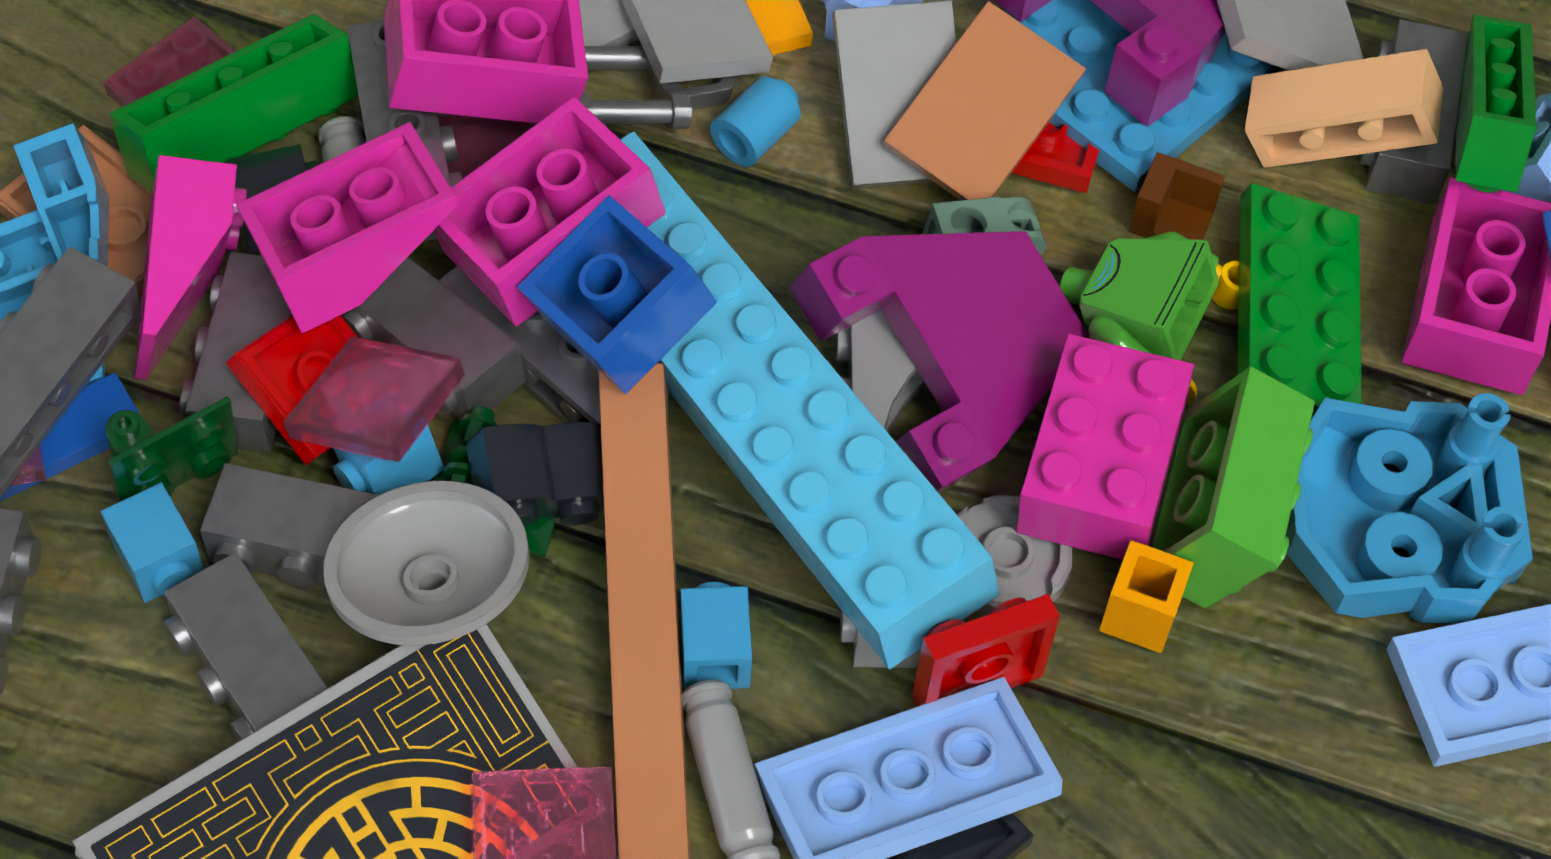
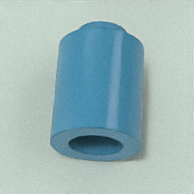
(756, 120)

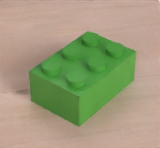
(1234, 484)

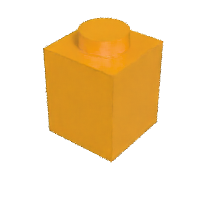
(1146, 596)

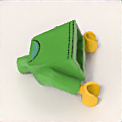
(1152, 293)

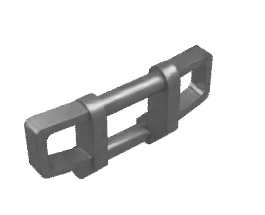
(669, 104)

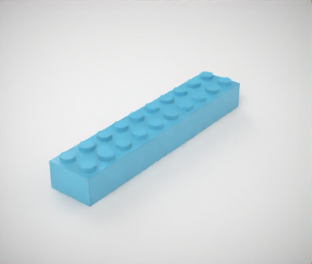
(814, 450)

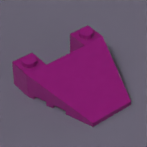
(1161, 56)
(974, 320)

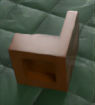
(1176, 199)

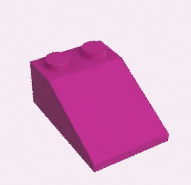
(348, 223)
(188, 232)

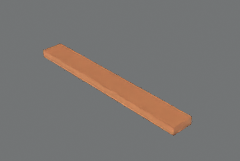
(643, 621)

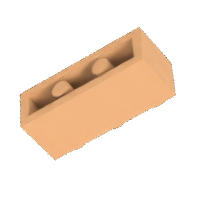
(1345, 109)

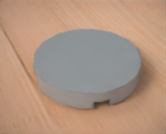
(1021, 563)

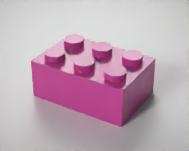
(485, 57)
(535, 196)
(1483, 290)
(1104, 447)

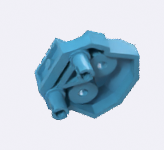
(1449, 507)

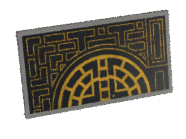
(353, 771)

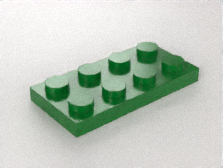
(1300, 294)

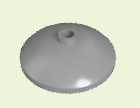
(426, 563)

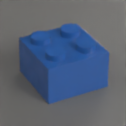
(617, 294)

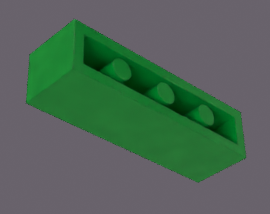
(239, 100)
(1496, 105)

